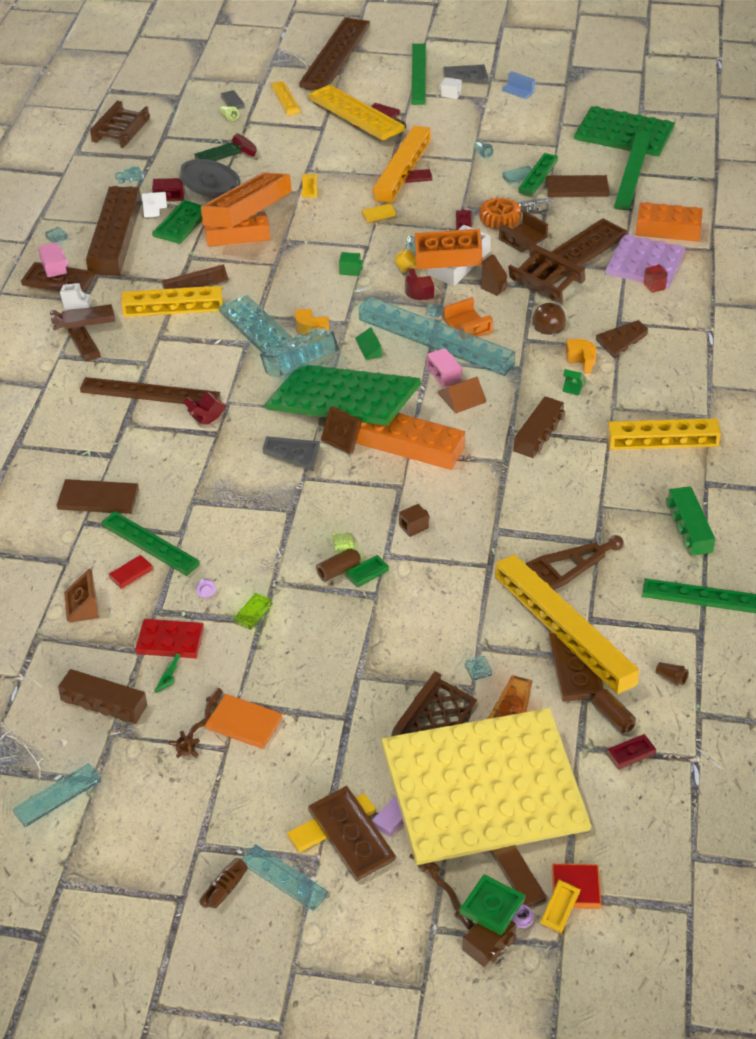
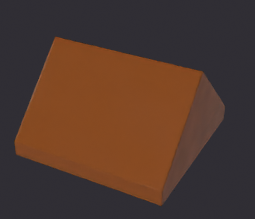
(463, 395)
(81, 599)

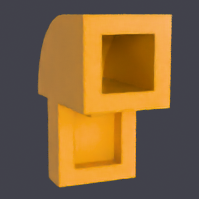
(305, 321)
(581, 352)

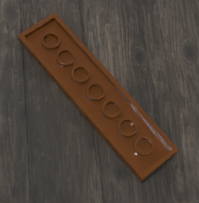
(584, 246)

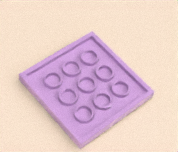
(638, 253)

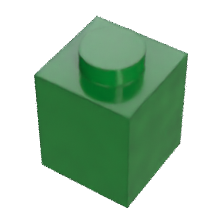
(350, 264)

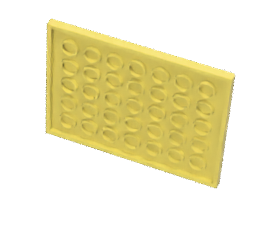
(484, 785)

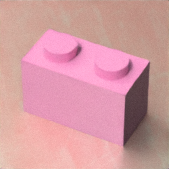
(53, 259)
(444, 367)

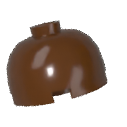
(549, 319)

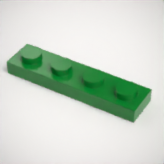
(538, 174)

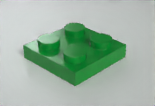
(492, 904)

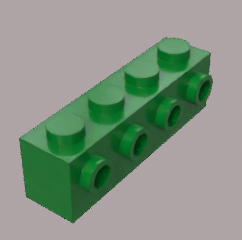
(690, 521)

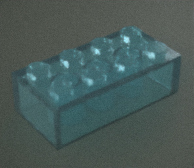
(299, 351)

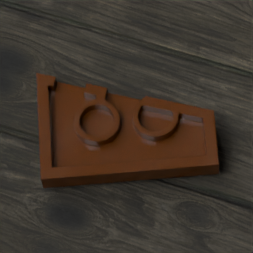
(621, 337)

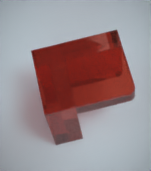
(655, 278)

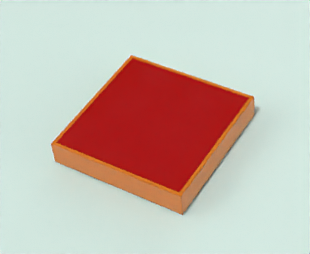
(582, 877)

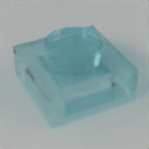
(56, 235)
(434, 312)
(478, 668)

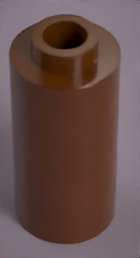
(338, 564)
(614, 711)

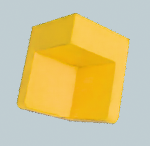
(309, 185)

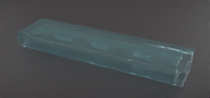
(56, 795)
(285, 877)

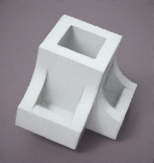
(153, 202)
(74, 297)

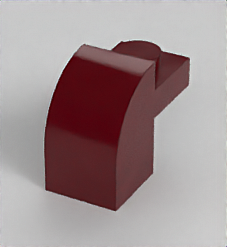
(418, 287)
(205, 410)

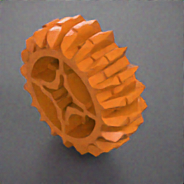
(499, 212)

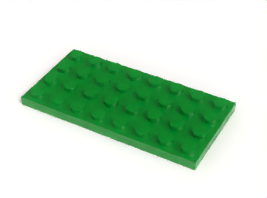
(363, 394)

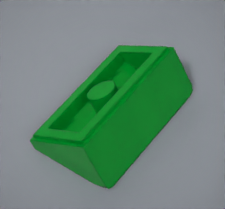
(369, 344)

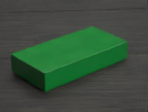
(367, 571)

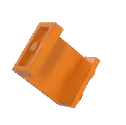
(464, 318)

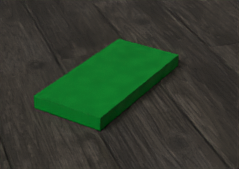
(179, 222)

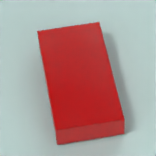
(130, 571)

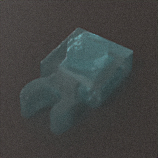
(131, 174)

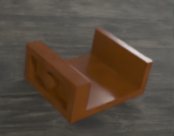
(521, 237)

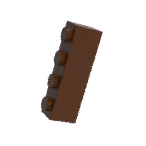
(539, 427)
(102, 696)

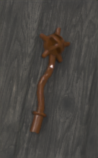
(185, 744)
(431, 867)

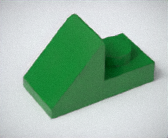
(573, 382)

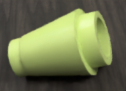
(229, 112)

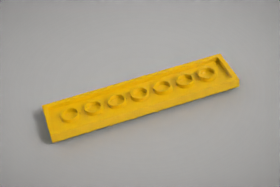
(356, 112)

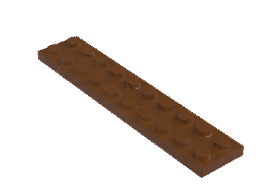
(334, 53)

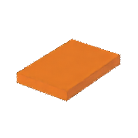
(244, 721)

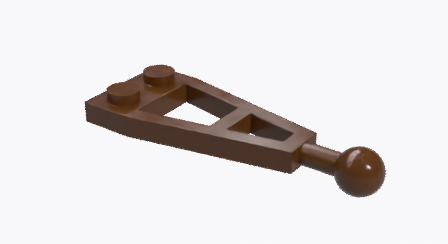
(548, 574)

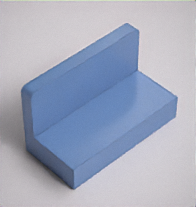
(519, 85)

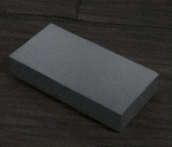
(232, 99)

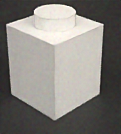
(450, 88)

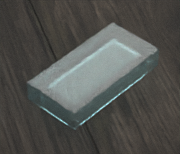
(516, 175)

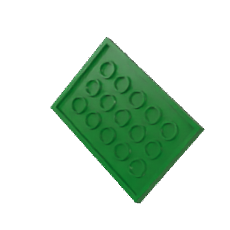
(619, 129)

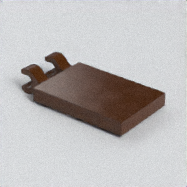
(82, 317)

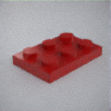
(169, 638)

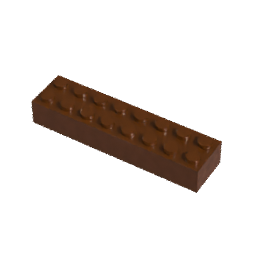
(114, 230)

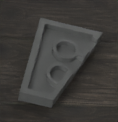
(470, 73)
(294, 451)

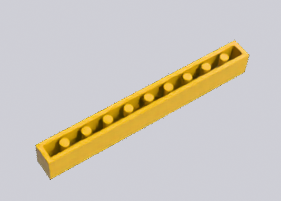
(567, 624)

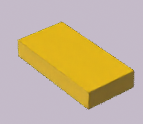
(378, 213)
(559, 906)

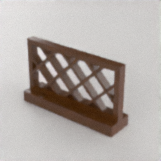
(424, 698)

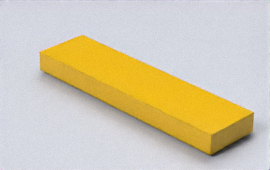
(285, 98)
(311, 834)

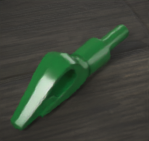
(167, 675)

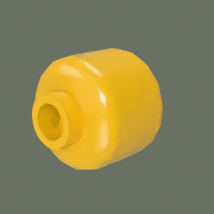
(405, 260)

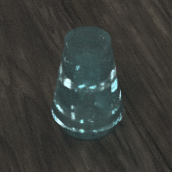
(484, 149)

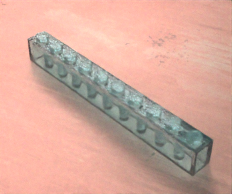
(437, 335)

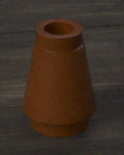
(674, 673)

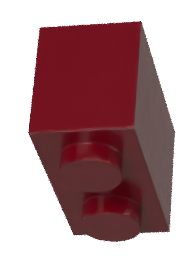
(172, 186)

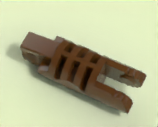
(223, 884)

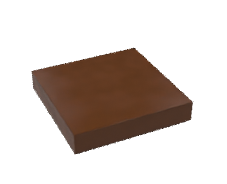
(341, 429)

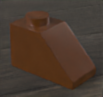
(493, 276)

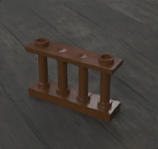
(113, 115)
(547, 260)

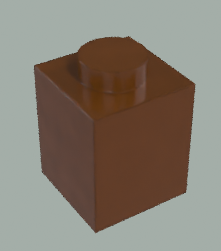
(414, 520)

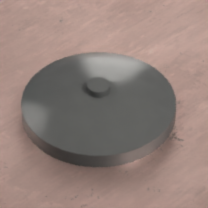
(208, 177)

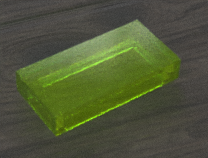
(343, 541)
(253, 611)

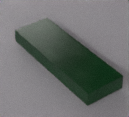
(219, 152)

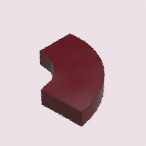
(245, 144)

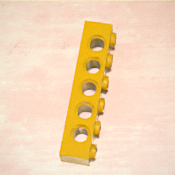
(171, 301)
(663, 434)

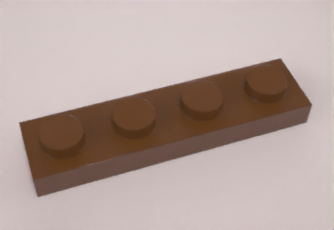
(197, 279)

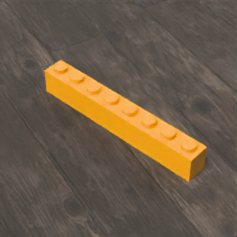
(402, 162)

